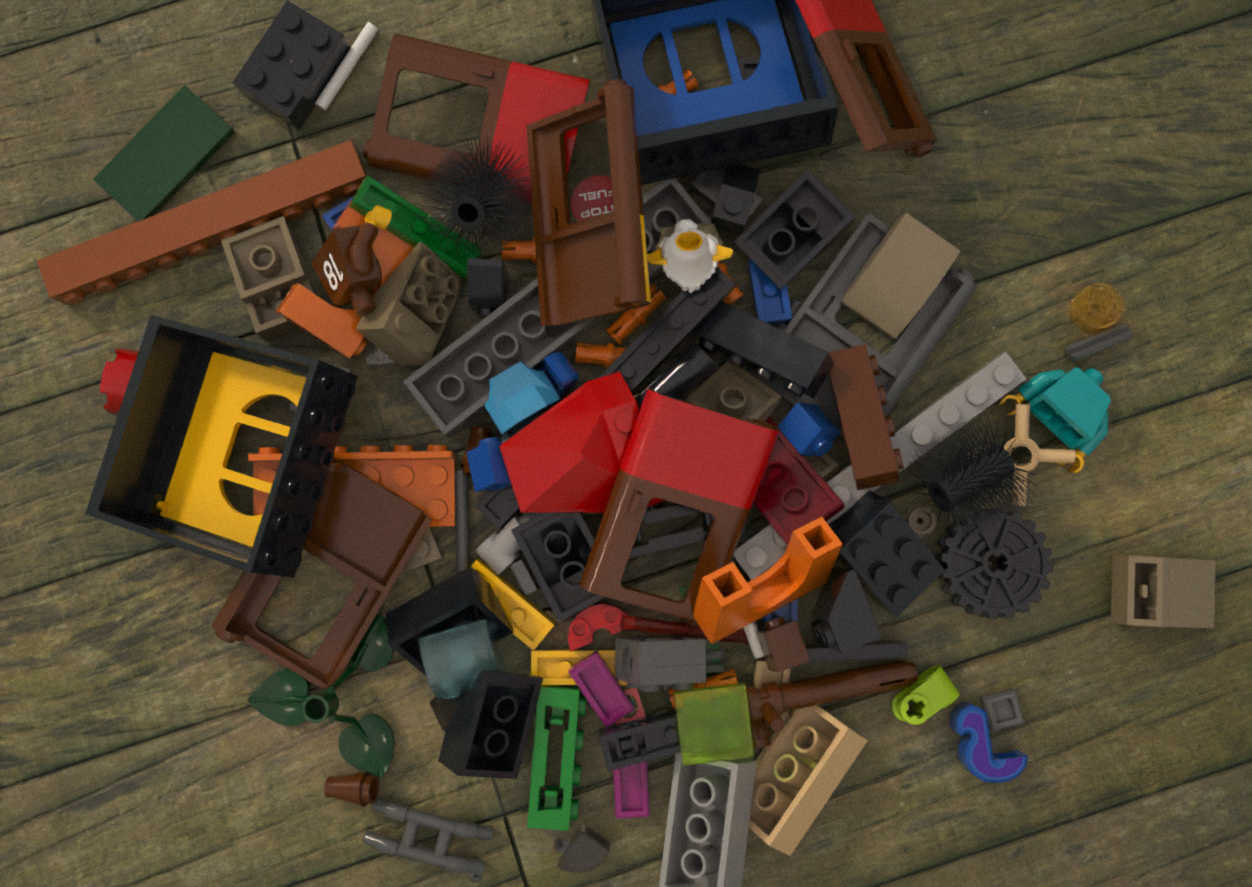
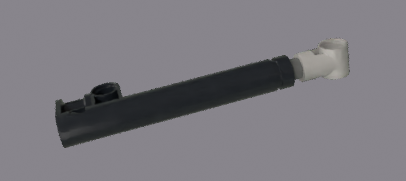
(676, 381)

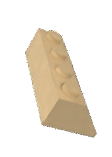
(800, 775)

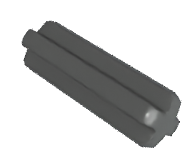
(1098, 342)

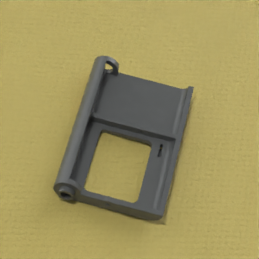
(908, 352)

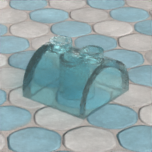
(457, 656)

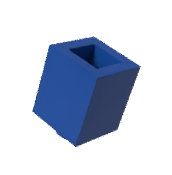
(809, 429)
(487, 466)

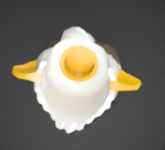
(689, 253)

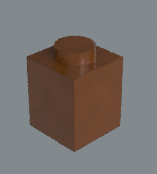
(782, 644)

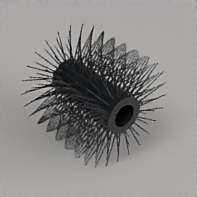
(477, 197)
(971, 478)

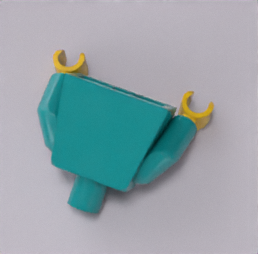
(1069, 407)

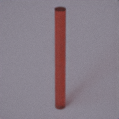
(674, 628)

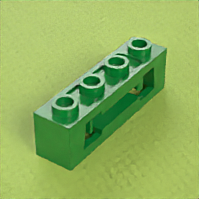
(556, 814)

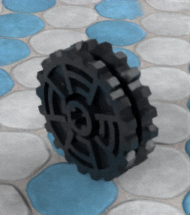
(1019, 571)

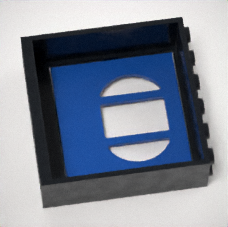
(725, 123)

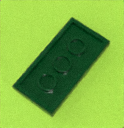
(164, 155)

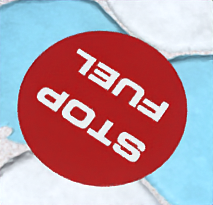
(592, 198)

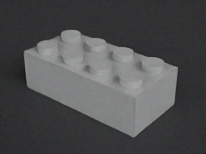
(708, 823)

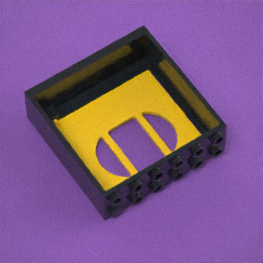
(179, 434)

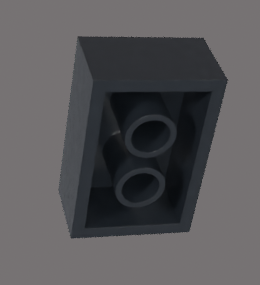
(292, 65)
(885, 553)

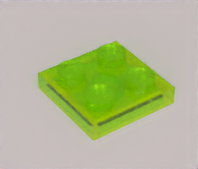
(713, 724)

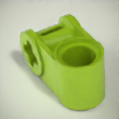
(929, 693)

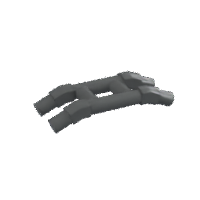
(437, 857)

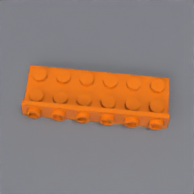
(416, 476)

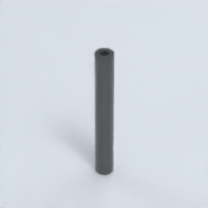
(462, 521)

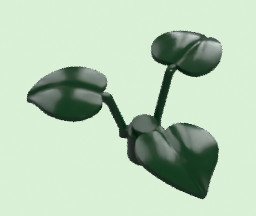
(365, 743)

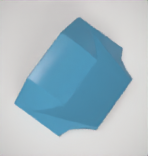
(519, 396)

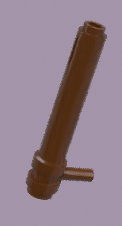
(774, 698)

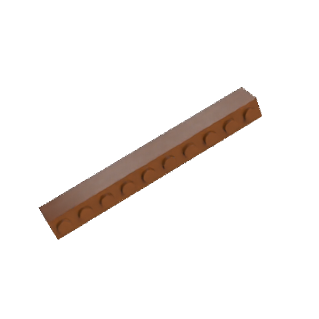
(202, 224)

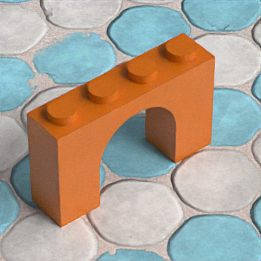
(335, 325)
(730, 602)

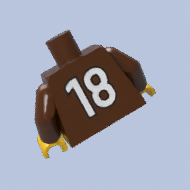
(349, 263)

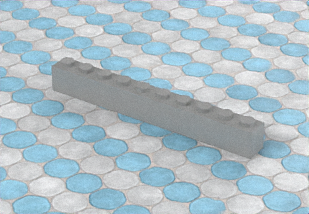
(944, 414)

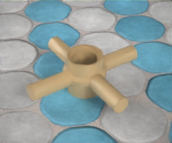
(1038, 455)

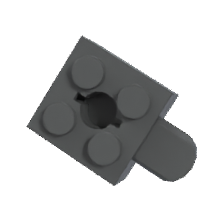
(664, 661)

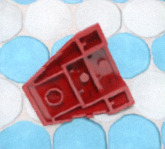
(573, 450)

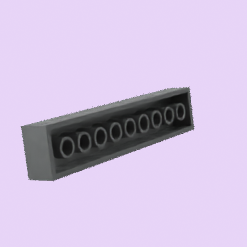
(457, 379)

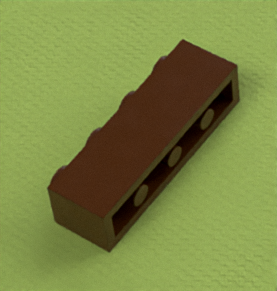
(862, 418)

